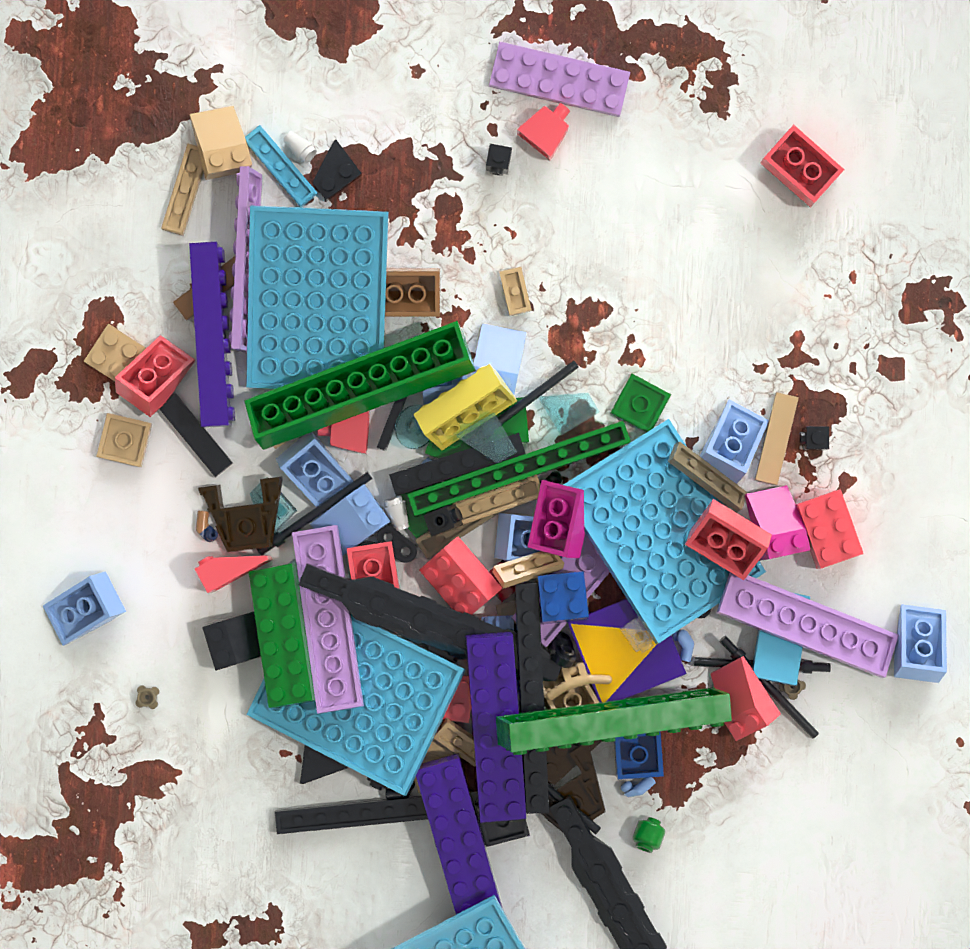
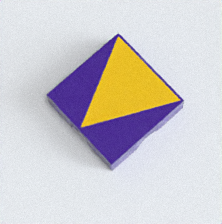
(609, 653)

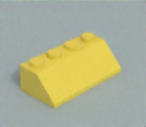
(464, 406)

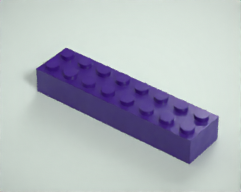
(211, 334)
(494, 695)
(456, 832)

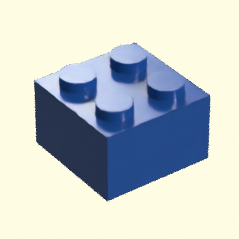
(563, 597)
(638, 757)

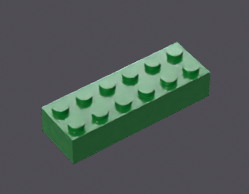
(282, 635)

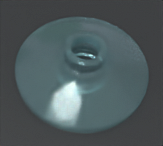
(410, 438)

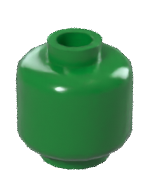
(648, 835)

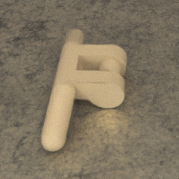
(577, 681)

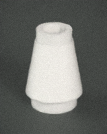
(301, 148)
(397, 512)

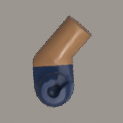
(205, 530)

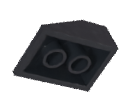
(233, 641)

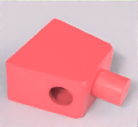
(545, 130)
(349, 433)

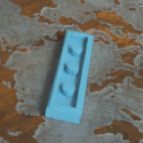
(280, 166)

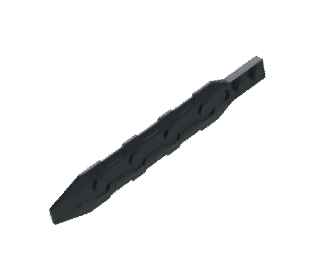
(410, 615)
(605, 882)

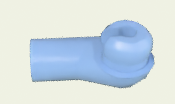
(686, 643)
(639, 789)

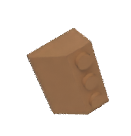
(413, 292)

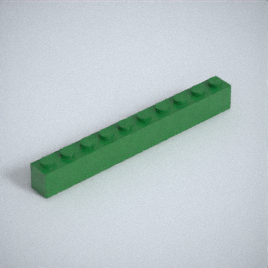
(519, 468)

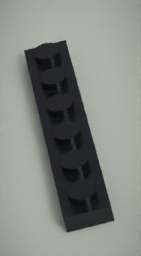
(446, 468)

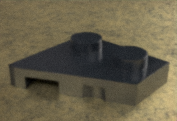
(335, 172)
(317, 765)

